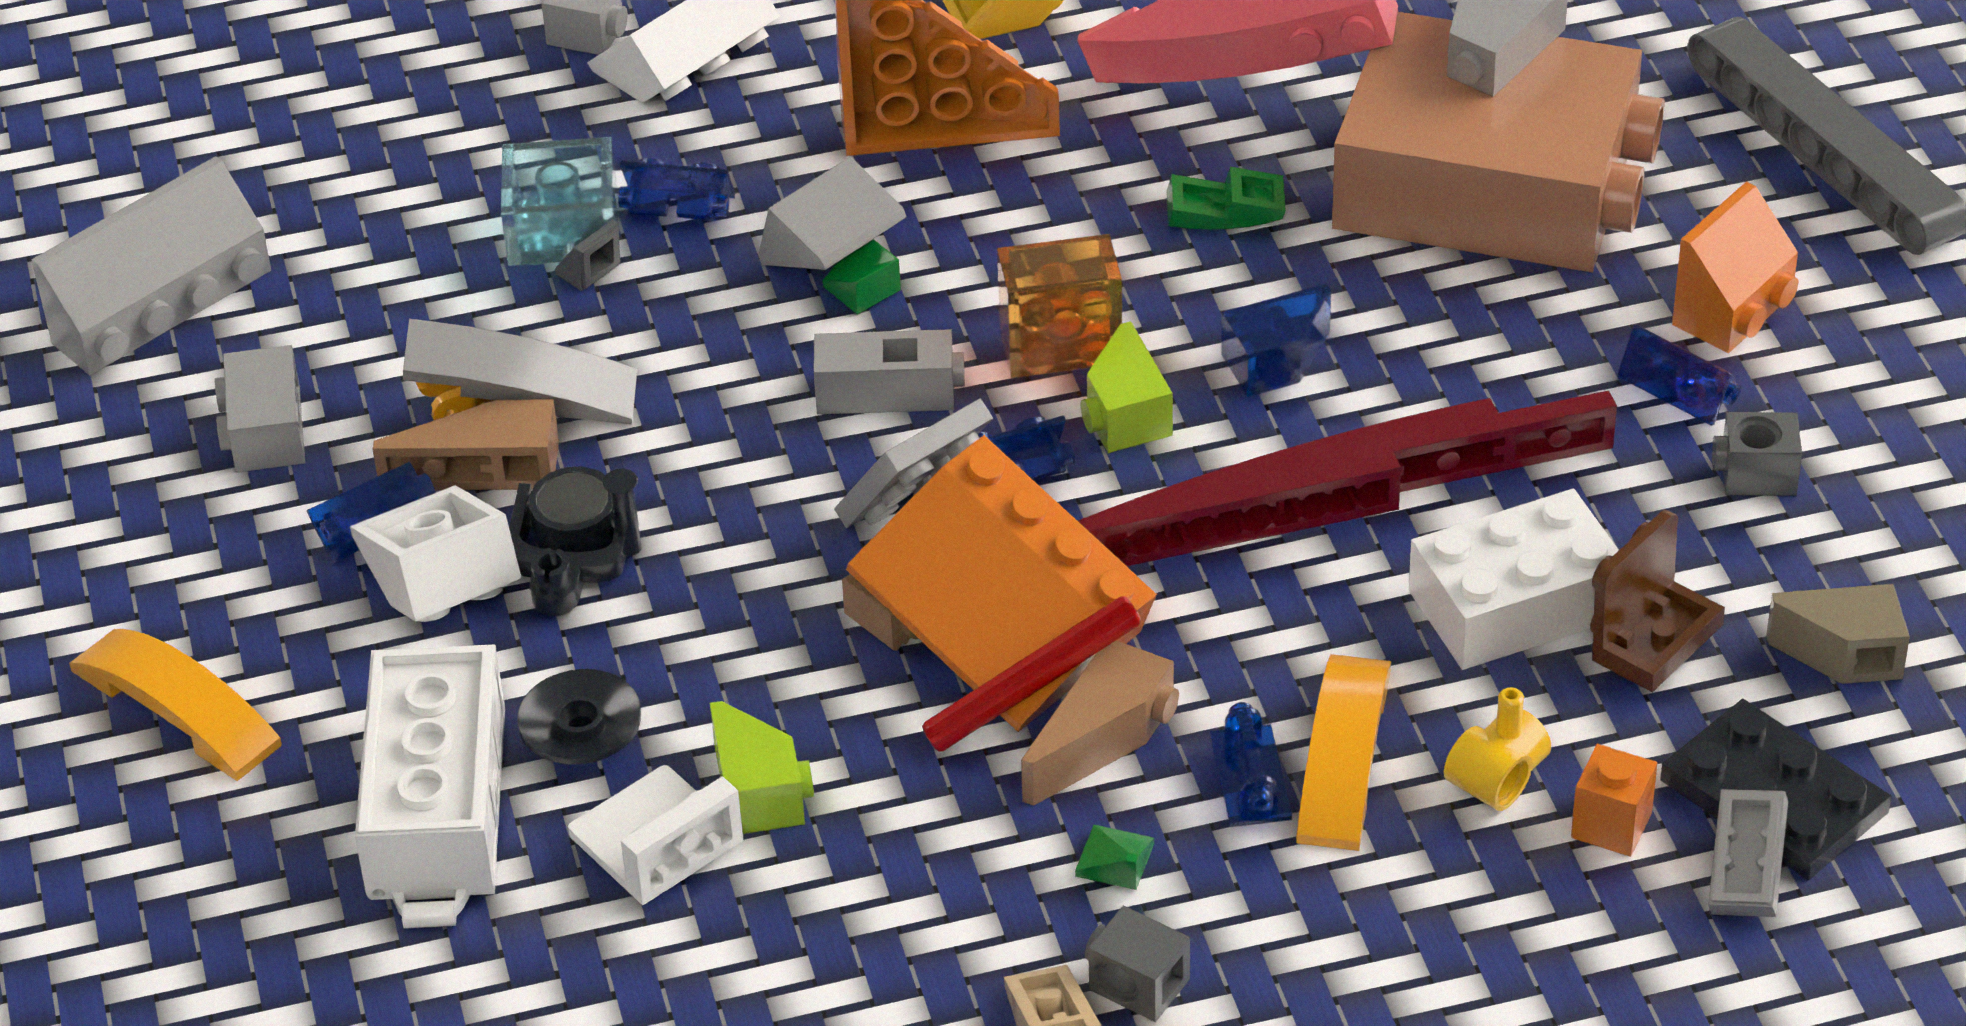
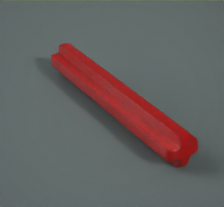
(1031, 673)

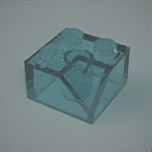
(555, 196)

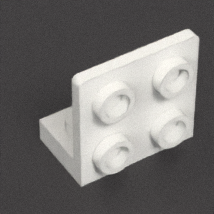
(660, 831)

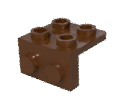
(1641, 616)

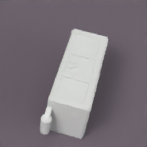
(431, 779)

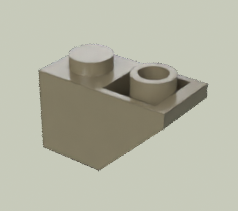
(1842, 631)

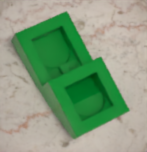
(1242, 201)

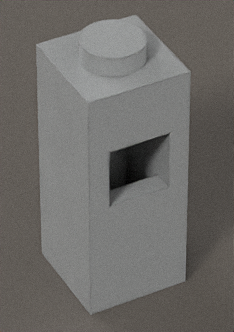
(886, 371)

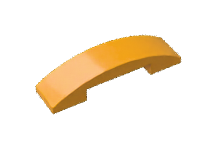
(183, 693)
(1342, 752)

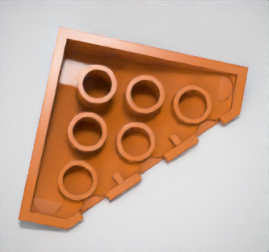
(928, 83)

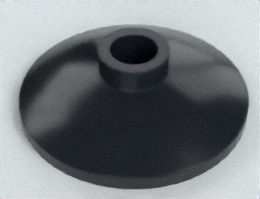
(579, 716)

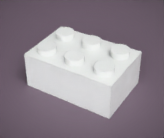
(1510, 577)

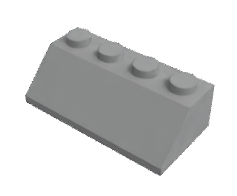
(150, 266)

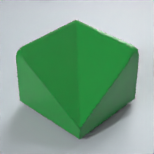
(864, 277)

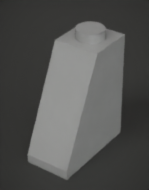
(1500, 38)

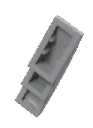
(519, 368)

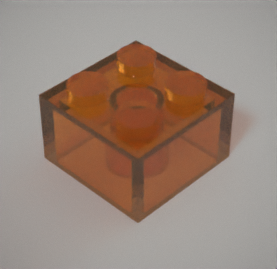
(1058, 303)

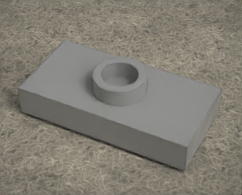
(1748, 853)

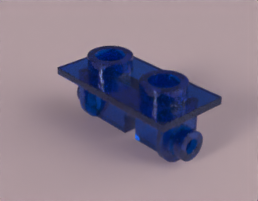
(700, 189)
(1677, 375)
(1036, 446)
(370, 499)
(1249, 769)

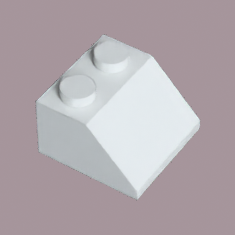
(438, 553)

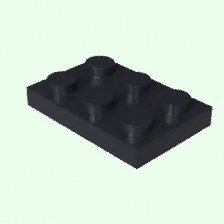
(1753, 751)

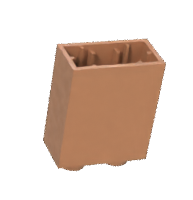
(1500, 174)

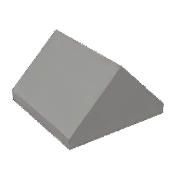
(828, 219)

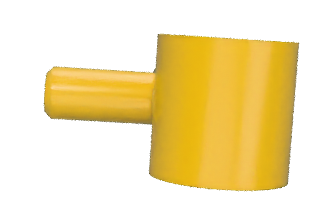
(1499, 759)

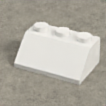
(680, 42)

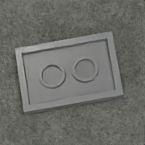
(911, 465)

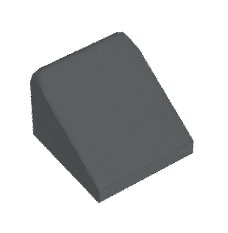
(592, 257)

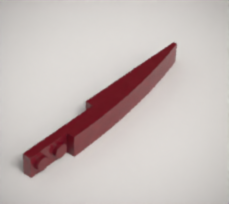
(1349, 475)

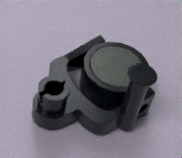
(582, 532)

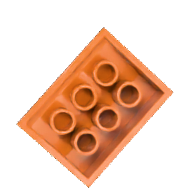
(993, 572)

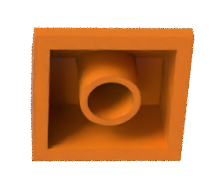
(1734, 271)

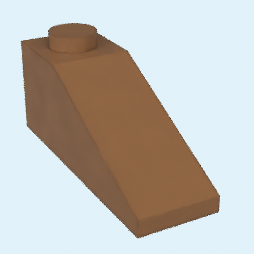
(478, 447)
(1100, 719)

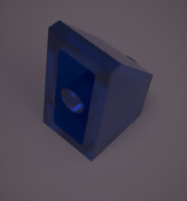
(1275, 338)

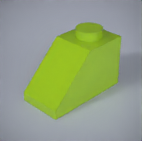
(1127, 394)
(762, 769)

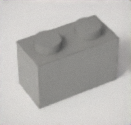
(261, 409)

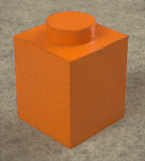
(1613, 799)

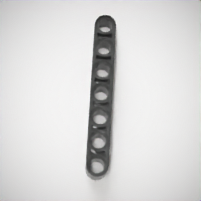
(1828, 135)

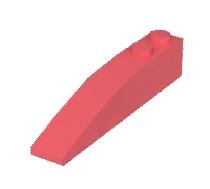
(1231, 37)

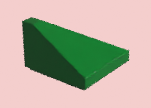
(1114, 857)

